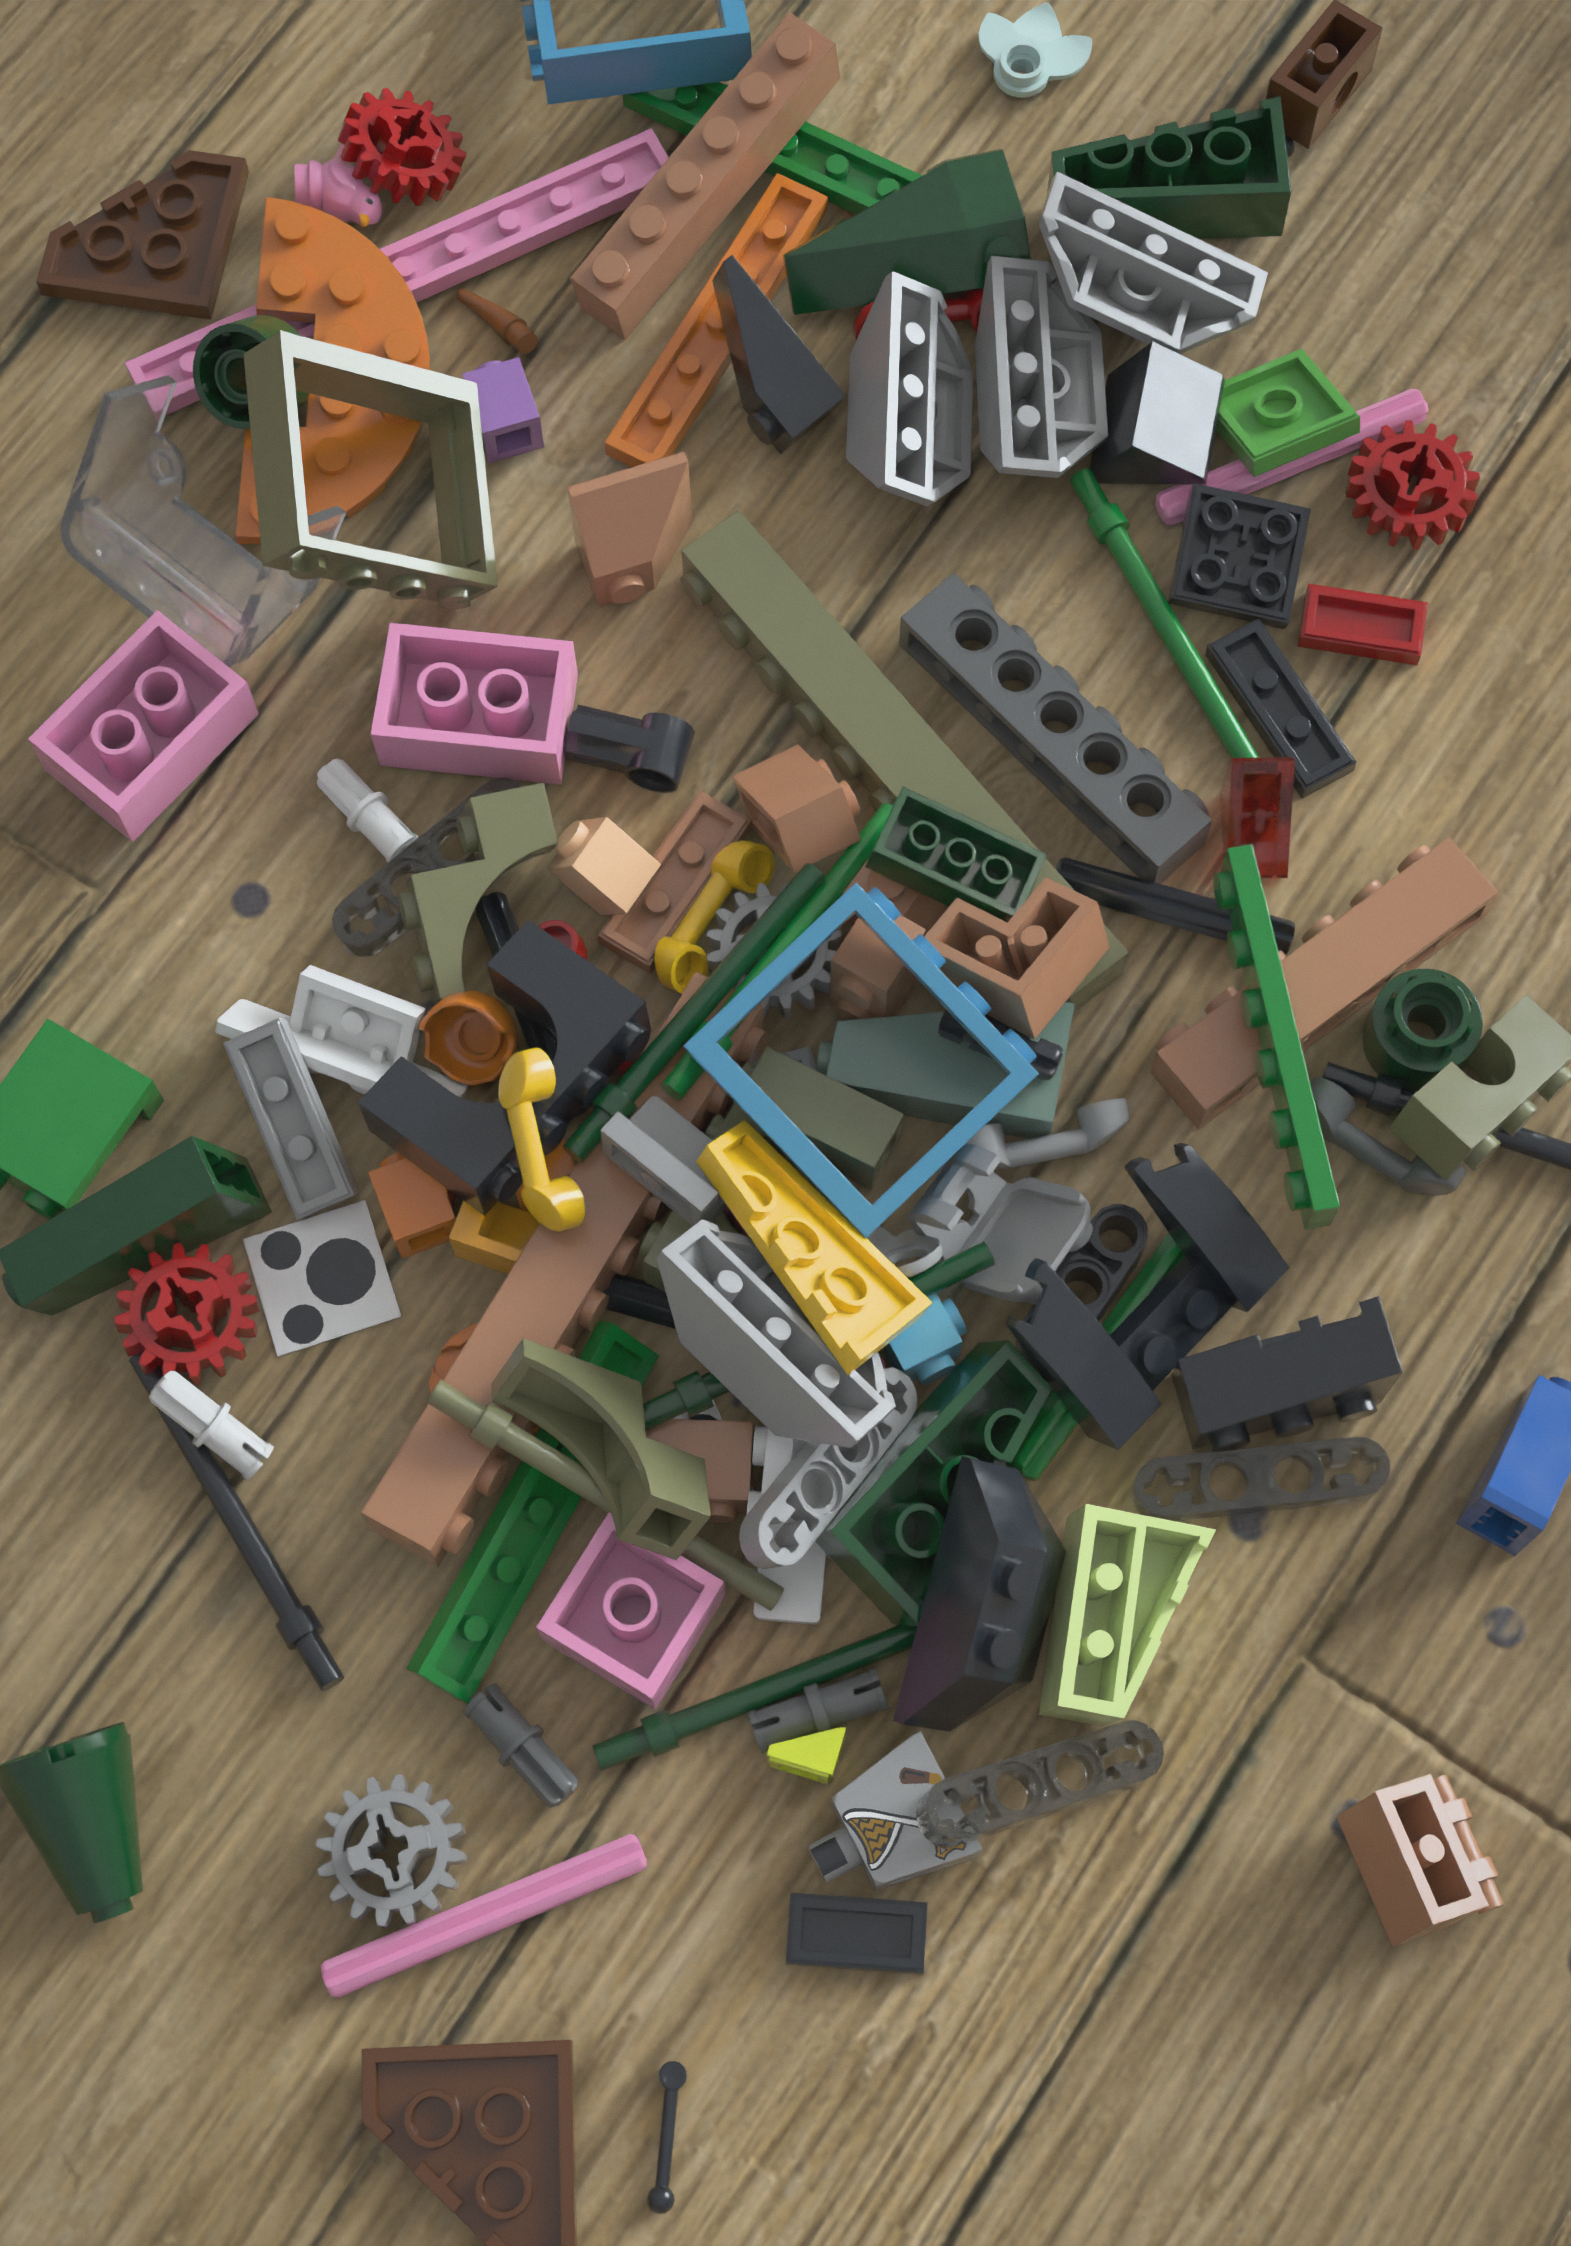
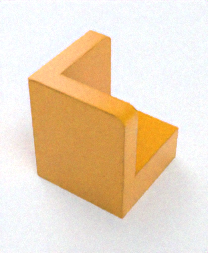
(493, 1238)

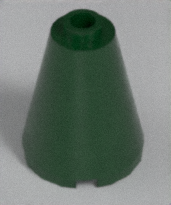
(82, 1817)

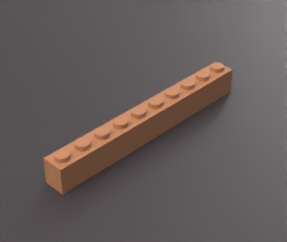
(545, 1299)

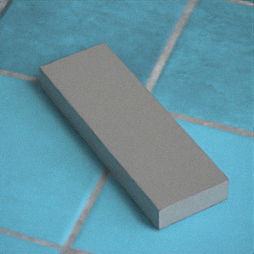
(291, 1118)

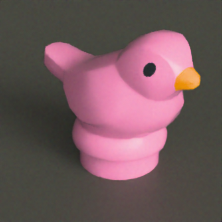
(336, 191)

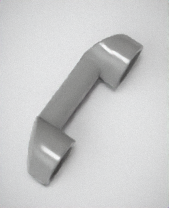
(1097, 1125)

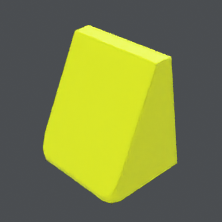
(810, 1755)

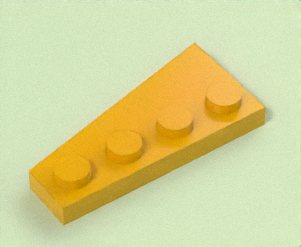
(819, 1256)

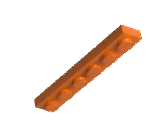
(699, 349)

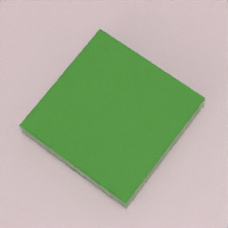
(1283, 413)

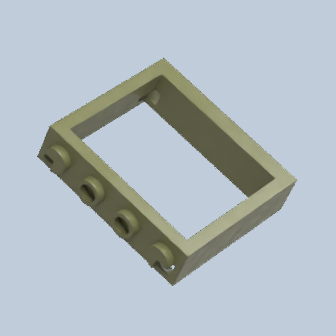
(458, 464)

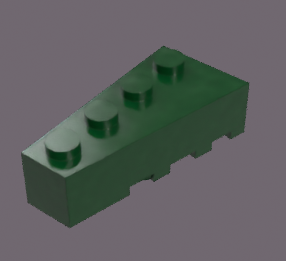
(1199, 178)
(897, 1514)

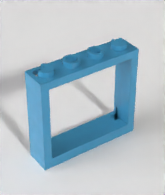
(636, 63)
(924, 963)

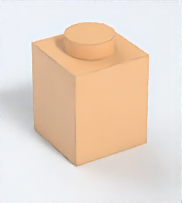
(602, 865)

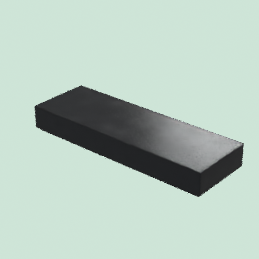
(1280, 706)

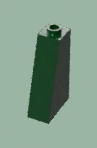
(178, 1197)

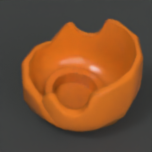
(469, 1037)

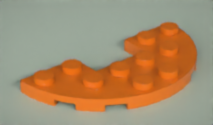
(359, 301)

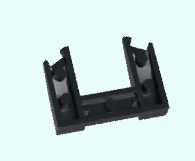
(1226, 1265)

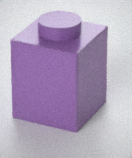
(506, 410)

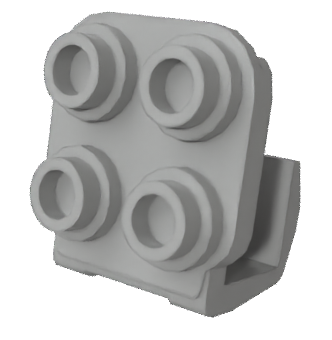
(1013, 1220)

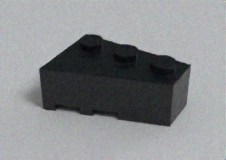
(1287, 1379)

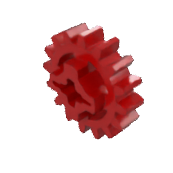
(401, 146)
(1441, 493)
(168, 1329)

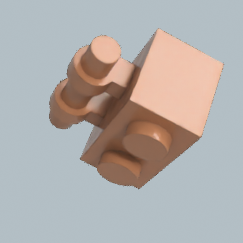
(1419, 1858)

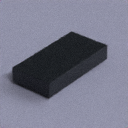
(856, 1933)

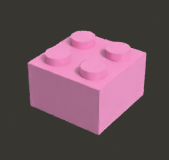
(631, 1614)

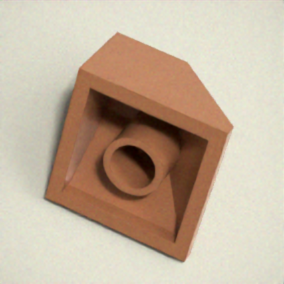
(631, 526)

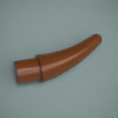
(503, 322)

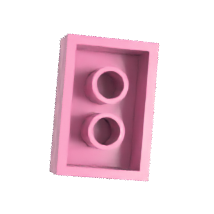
(474, 703)
(144, 725)

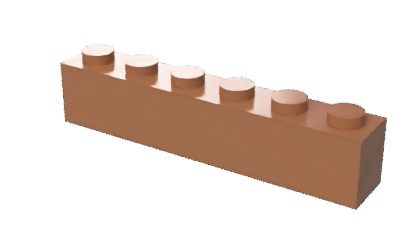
(706, 176)
(1329, 975)

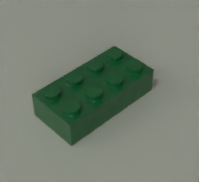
(954, 857)

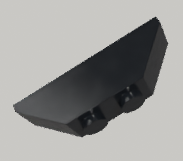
(982, 1600)

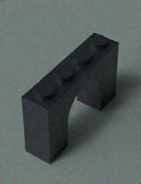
(471, 1142)

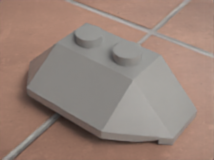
(1143, 271)
(1036, 372)
(910, 395)
(761, 1344)

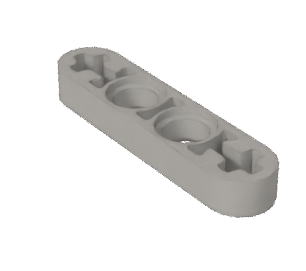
(837, 1479)

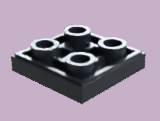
(1239, 555)

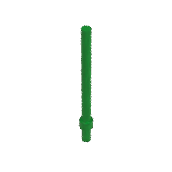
(1111, 528)
(836, 881)

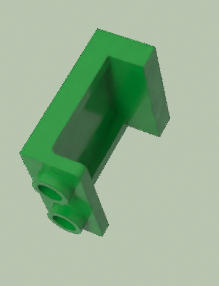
(65, 1116)

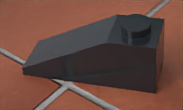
(774, 370)

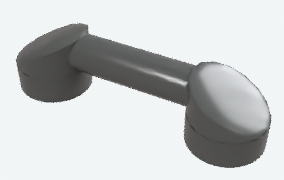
(1416, 1177)

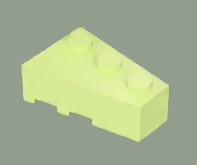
(1112, 1607)

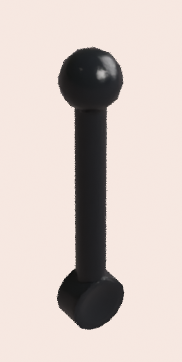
(672, 2077)

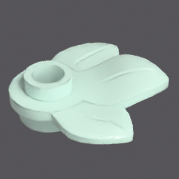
(1031, 46)

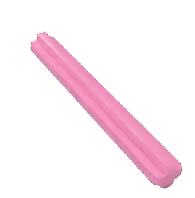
(1236, 477)
(483, 1916)

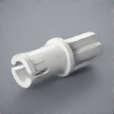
(365, 809)
(210, 1423)

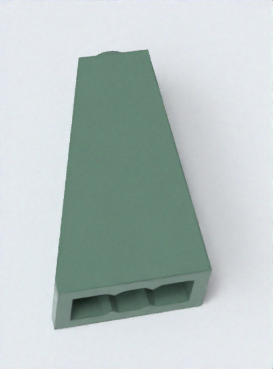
(935, 1079)

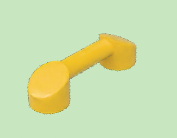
(736, 866)
(525, 1080)

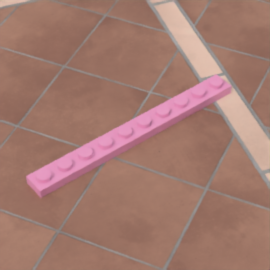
(468, 241)

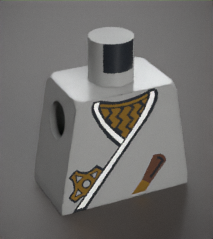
(882, 1824)

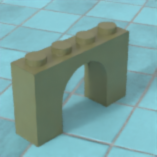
(841, 1122)

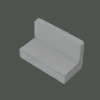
(661, 1154)

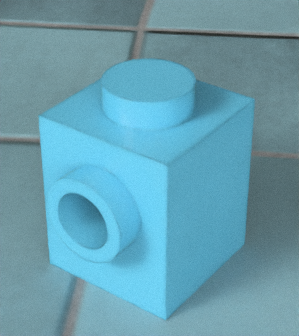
(929, 1344)

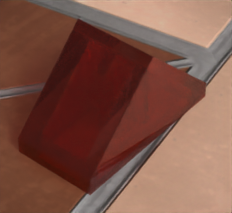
(1259, 810)

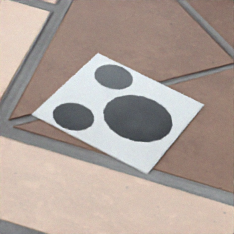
(321, 1278)

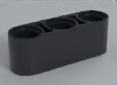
(1099, 1266)

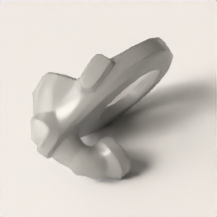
(907, 1245)

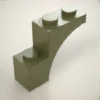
(438, 903)
(598, 1415)

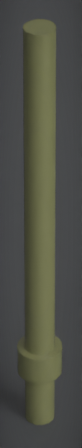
(493, 1427)

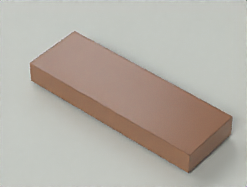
(683, 873)

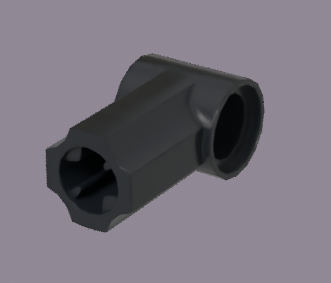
(645, 749)

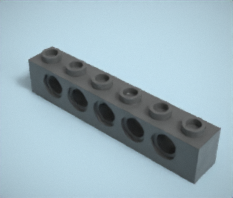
(1146, 845)

